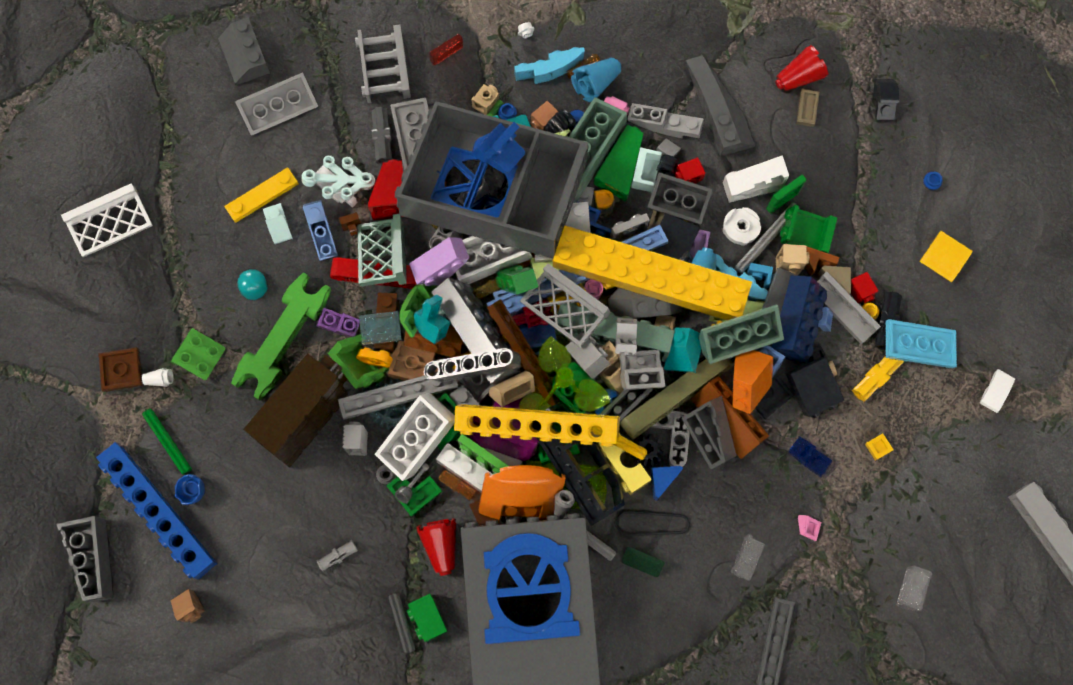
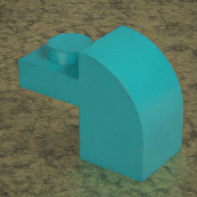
(429, 322)

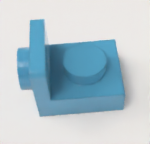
(761, 272)

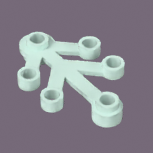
(340, 179)

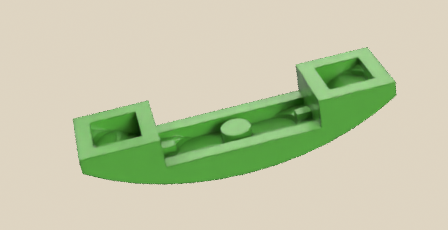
(412, 304)

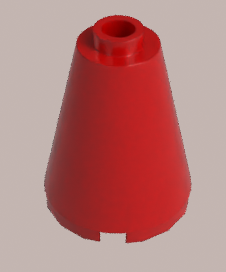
(802, 70)
(440, 544)

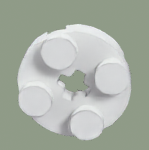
(741, 216)

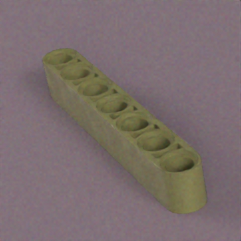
(673, 397)

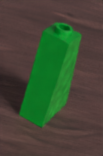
(620, 164)

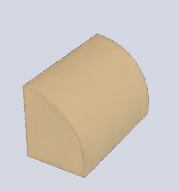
(513, 388)

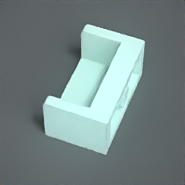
(645, 170)

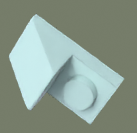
(277, 223)

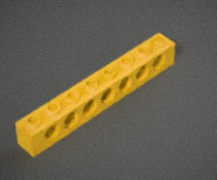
(465, 413)

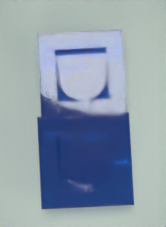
(810, 457)

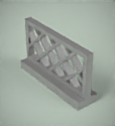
(577, 293)

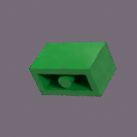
(427, 618)

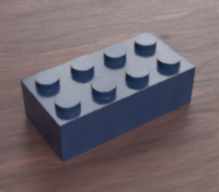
(800, 318)

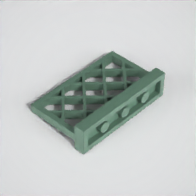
(397, 246)

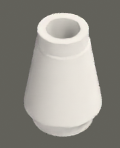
(159, 377)

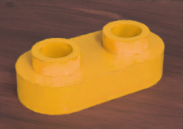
(374, 358)

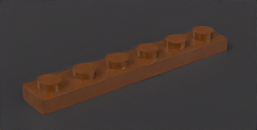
(519, 344)

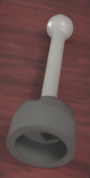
(405, 493)

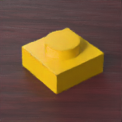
(879, 447)

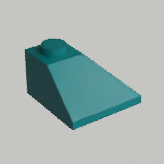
(684, 351)

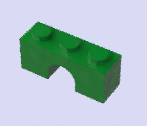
(516, 279)

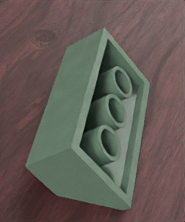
(741, 334)

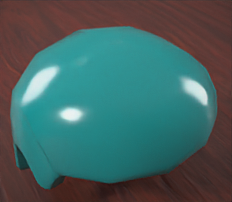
(252, 284)

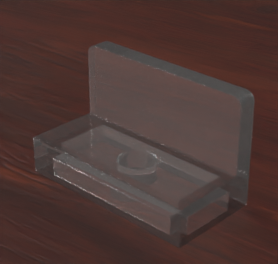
(747, 558)

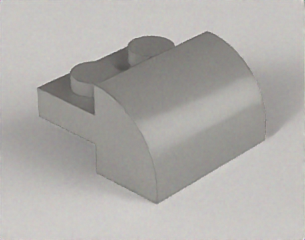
(641, 370)

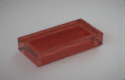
(446, 49)

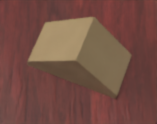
(840, 274)

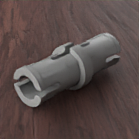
(337, 555)

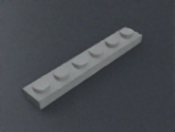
(392, 395)

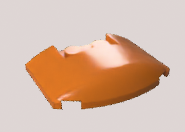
(520, 492)

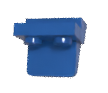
(499, 148)

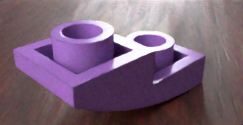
(338, 323)

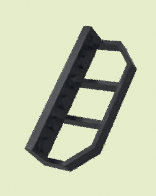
(575, 478)

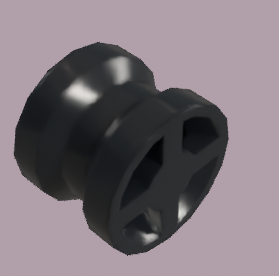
(667, 165)

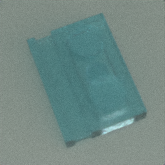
(380, 327)

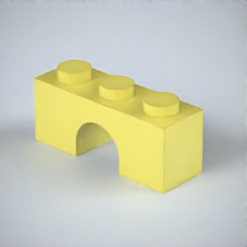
(631, 478)

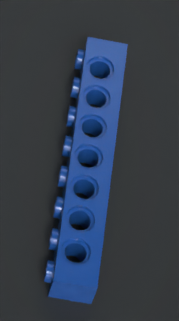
(117, 454)

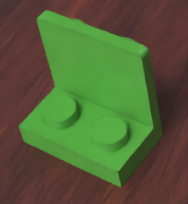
(198, 354)

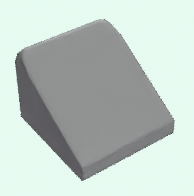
(668, 148)

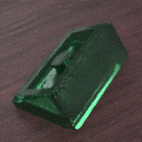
(642, 562)

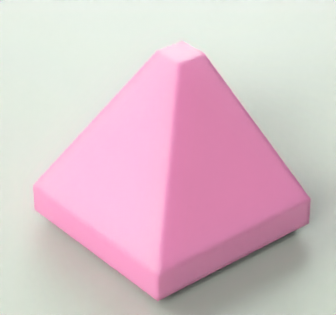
(809, 527)

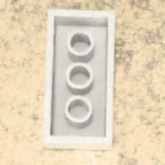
(487, 258)
(416, 436)

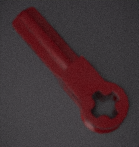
(531, 318)

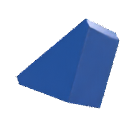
(662, 478)

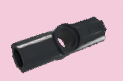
(889, 310)

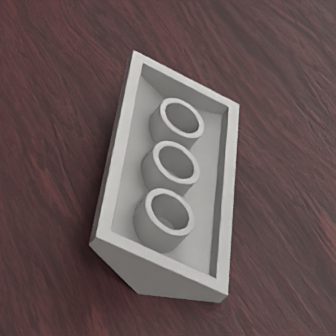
(276, 104)

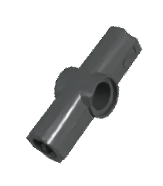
(381, 135)

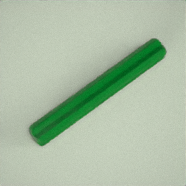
(167, 441)

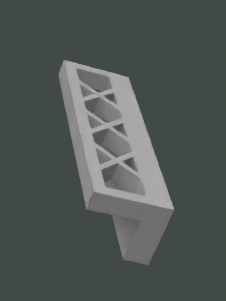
(847, 310)

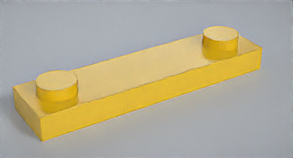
(261, 195)

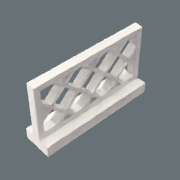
(101, 205)

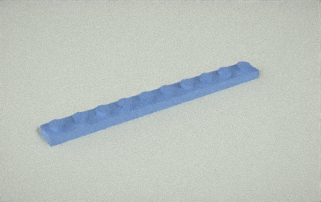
(647, 240)

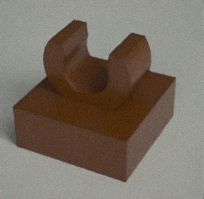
(350, 223)

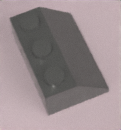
(243, 52)
(680, 198)

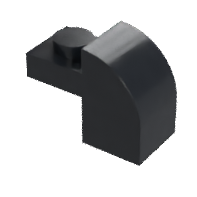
(887, 96)

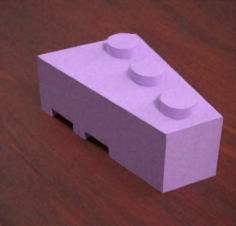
(440, 262)

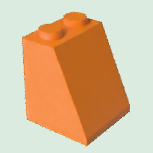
(751, 379)

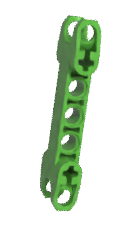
(281, 336)

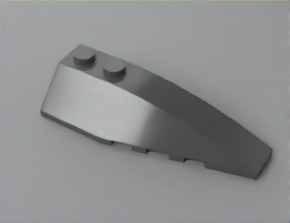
(721, 111)

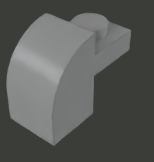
(626, 336)

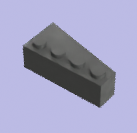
(89, 556)

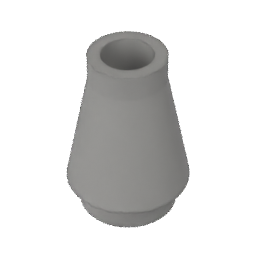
(563, 502)

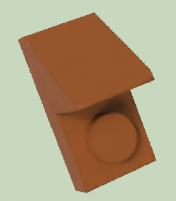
(819, 258)

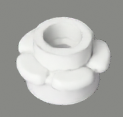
(526, 30)

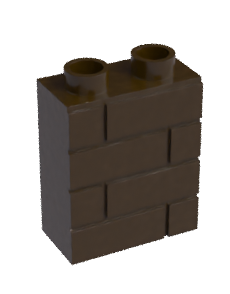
(299, 408)

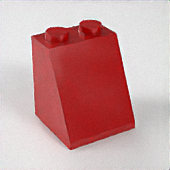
(382, 200)

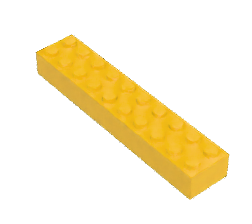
(651, 274)

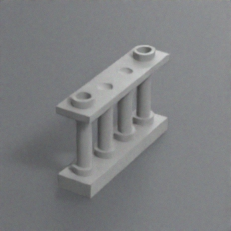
(397, 54)

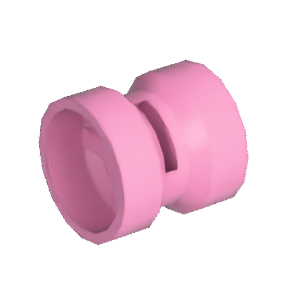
(594, 287)

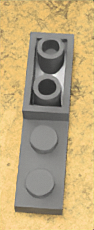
(666, 123)

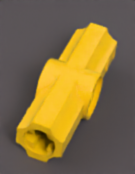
(875, 378)

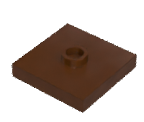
(120, 369)

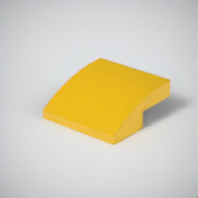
(946, 256)

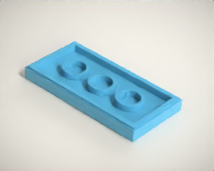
(921, 344)

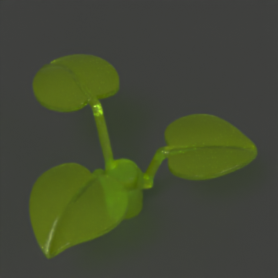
(552, 357)

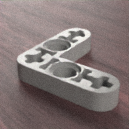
(672, 425)

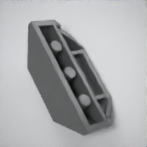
(637, 305)

